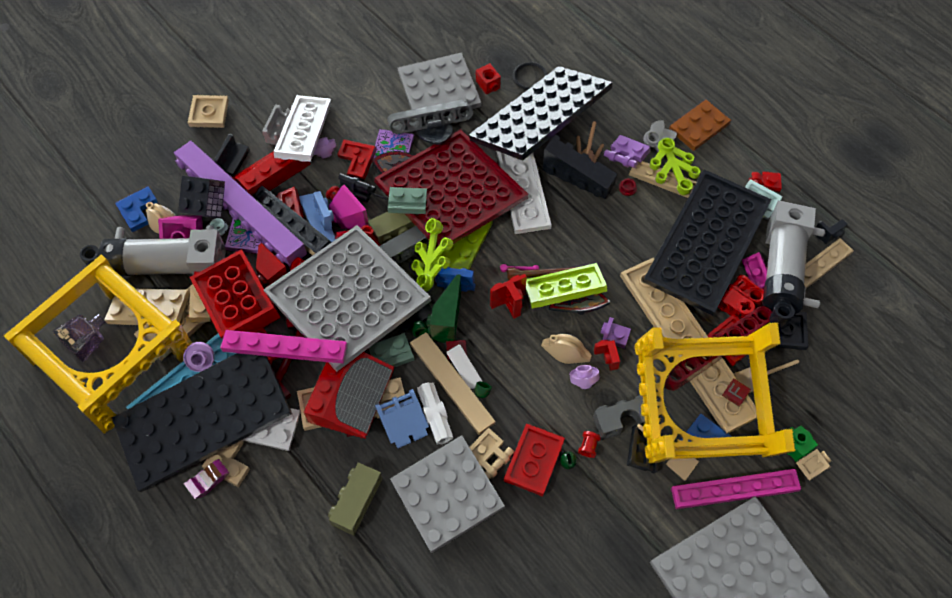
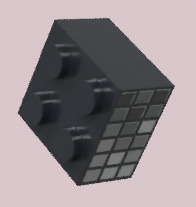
(201, 196)

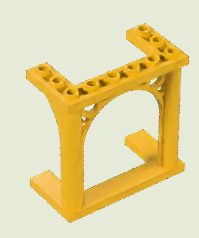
(94, 402)
(658, 448)

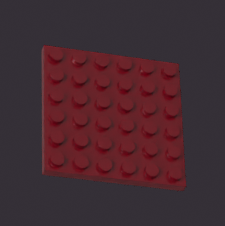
(461, 185)

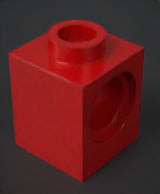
(488, 79)

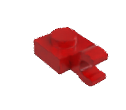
(768, 179)

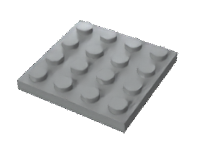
(438, 83)
(447, 493)

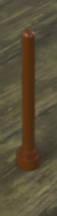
(512, 271)

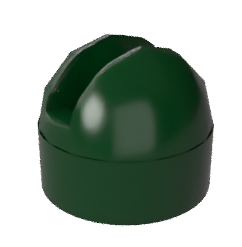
(419, 328)
(482, 389)
(564, 460)

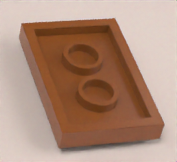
(700, 125)

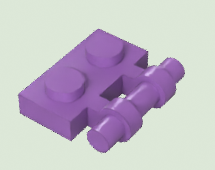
(631, 149)

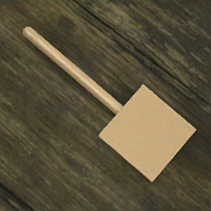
(746, 378)
(681, 467)

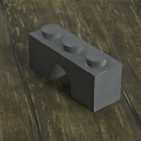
(608, 418)

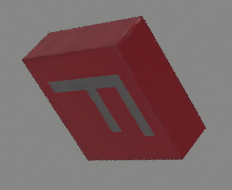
(736, 392)

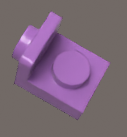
(615, 332)

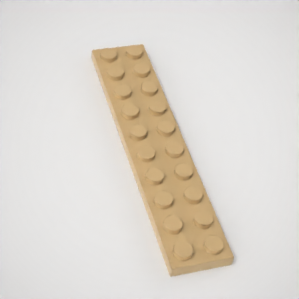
(679, 323)

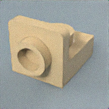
(814, 464)

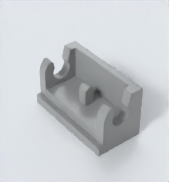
(275, 125)

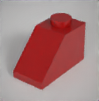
(268, 266)

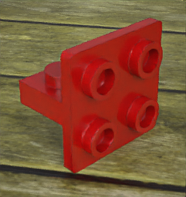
(509, 293)

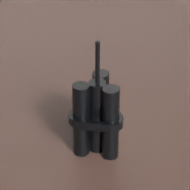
(358, 187)

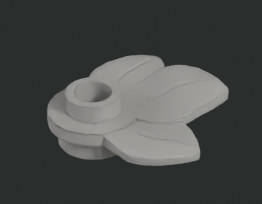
(658, 132)

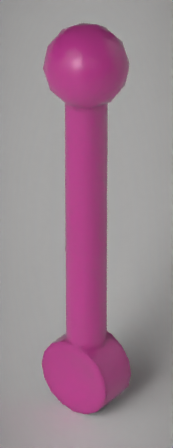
(503, 267)

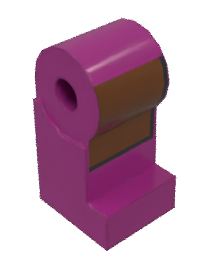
(207, 479)

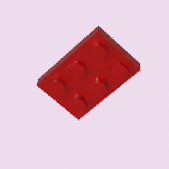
(534, 459)

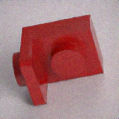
(610, 353)

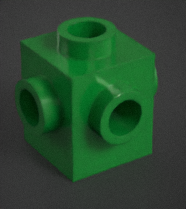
(803, 443)

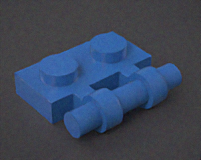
(446, 276)

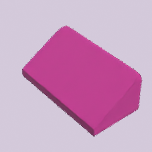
(756, 269)

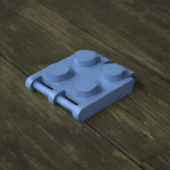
(403, 419)

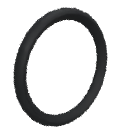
(525, 64)

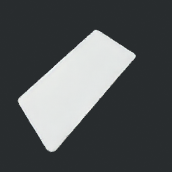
(464, 366)

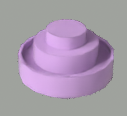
(324, 147)
(198, 356)
(584, 376)

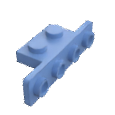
(317, 213)

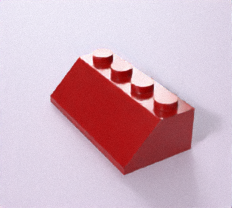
(268, 173)

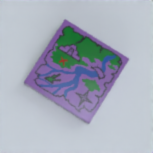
(389, 141)
(241, 239)

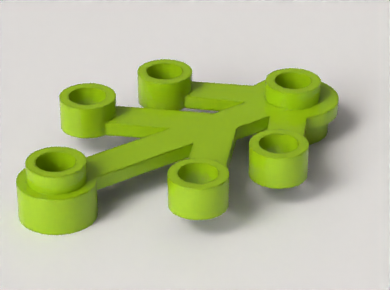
(667, 147)
(426, 277)

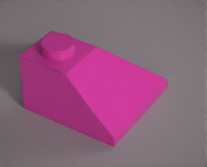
(348, 210)
(179, 226)

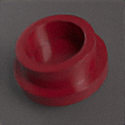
(627, 187)

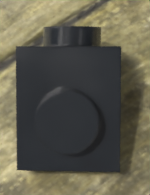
(834, 232)

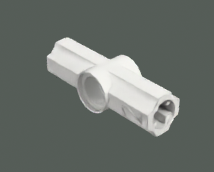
(435, 413)

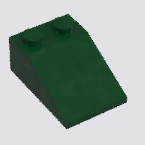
(445, 312)

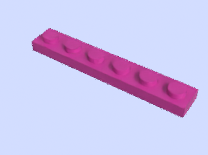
(284, 346)
(735, 489)

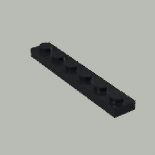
(291, 220)

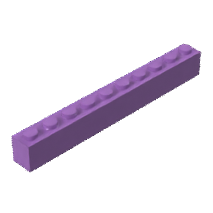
(243, 205)

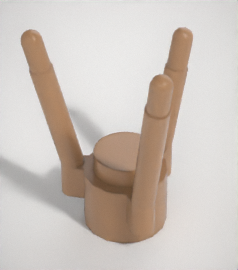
(588, 151)

